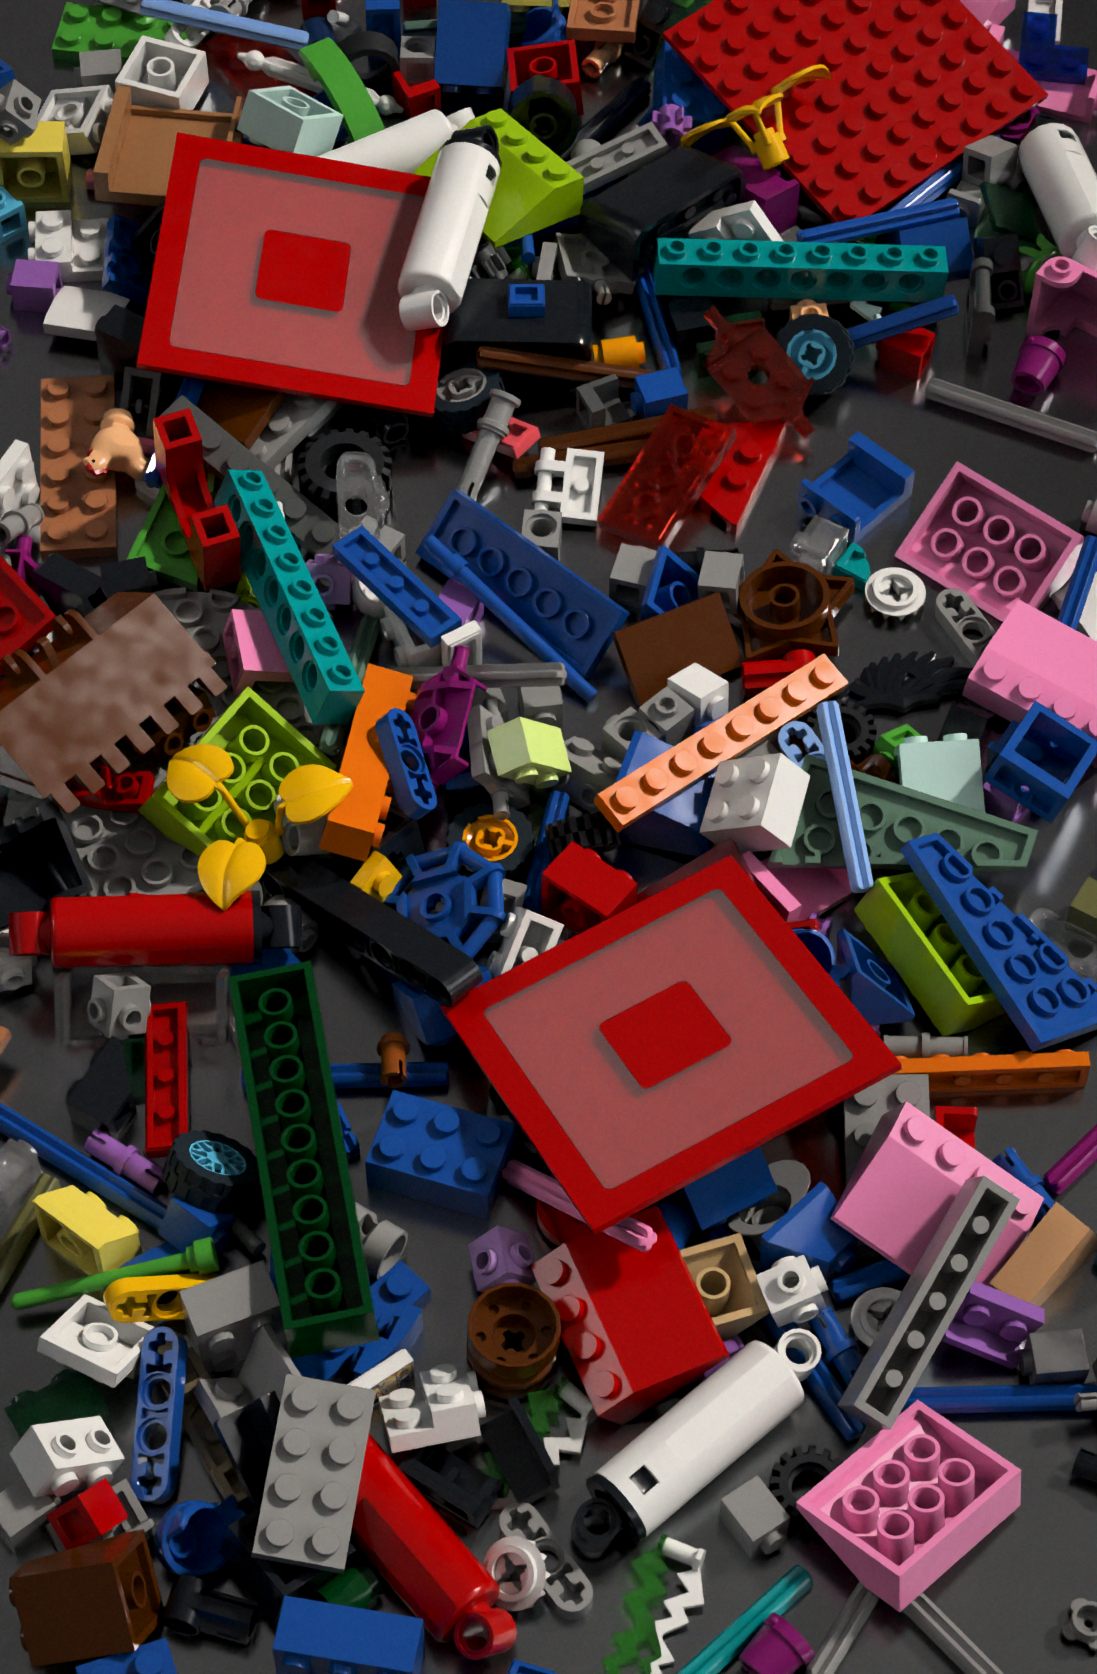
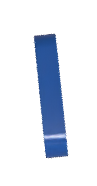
(414, 786)

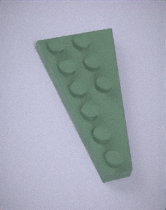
(890, 819)

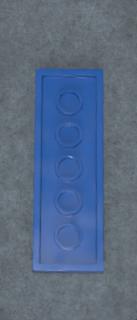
(536, 586)

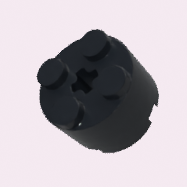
(554, 104)

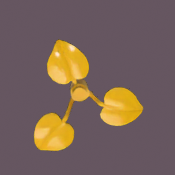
(767, 143)
(233, 868)

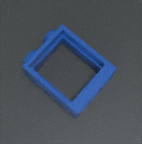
(1045, 792)

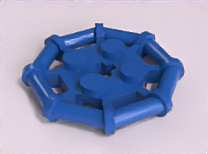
(455, 892)

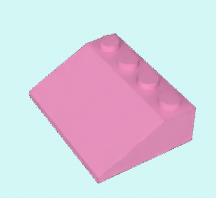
(990, 545)
(1037, 661)
(910, 1183)
(911, 1503)

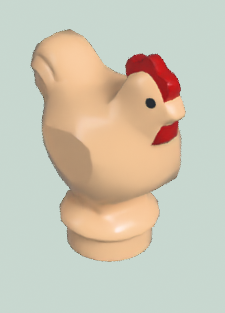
(116, 447)

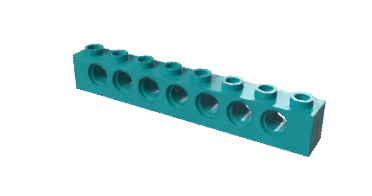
(799, 270)
(290, 600)

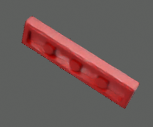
(166, 1077)

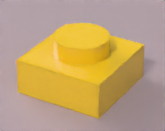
(377, 876)

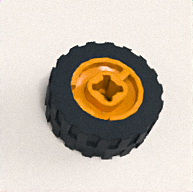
(512, 839)

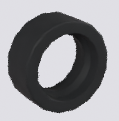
(373, 44)

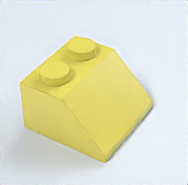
(85, 1231)

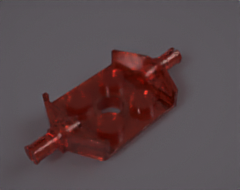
(750, 347)

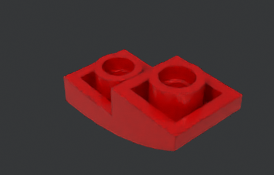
(121, 792)

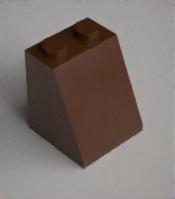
(87, 1600)

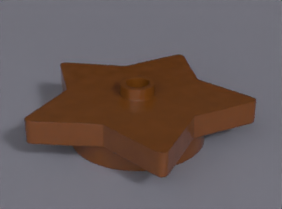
(789, 609)

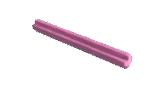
(550, 1191)

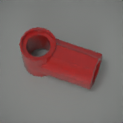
(761, 675)

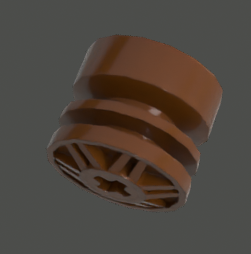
(515, 1319)

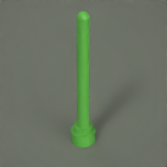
(198, 1257)

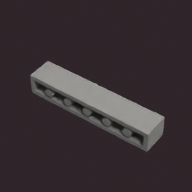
(928, 1303)

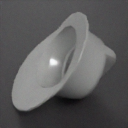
(792, 1184)

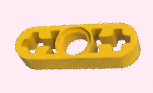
(136, 1297)

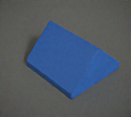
(948, 233)
(669, 584)
(872, 983)

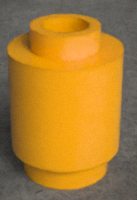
(620, 351)

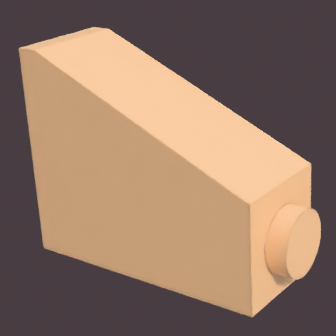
(1046, 1257)

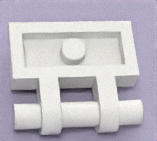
(580, 486)

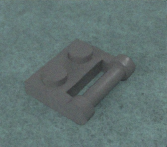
(979, 311)

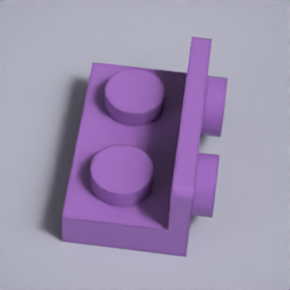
(993, 1324)

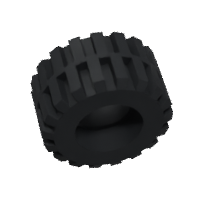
(319, 466)

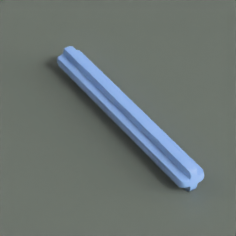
(225, 23)
(844, 797)

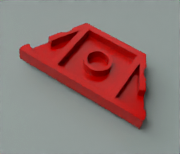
(741, 472)

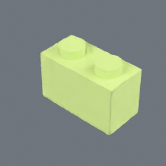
(529, 752)

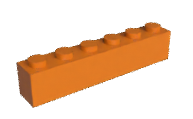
(354, 823)

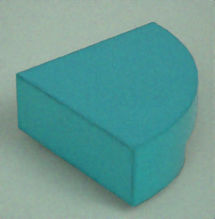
(854, 565)

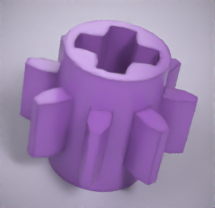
(672, 123)

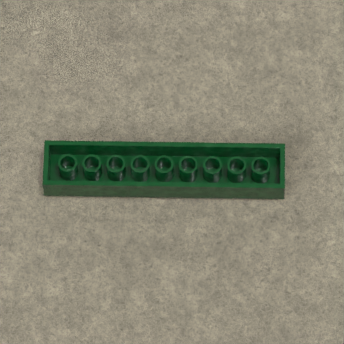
(302, 1161)

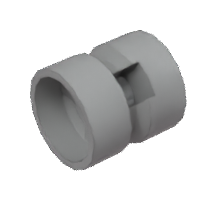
(381, 1242)

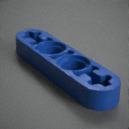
(152, 1415)

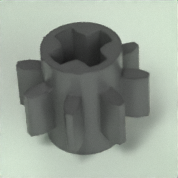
(490, 262)

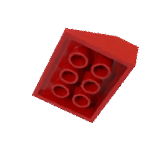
(630, 1318)

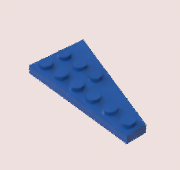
(1010, 952)

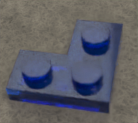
(1044, 58)

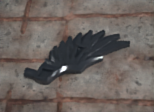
(905, 682)

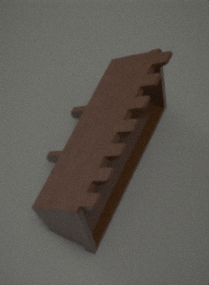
(93, 691)

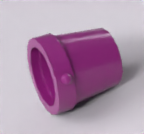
(1037, 364)
(776, 1649)

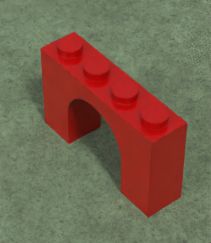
(205, 528)

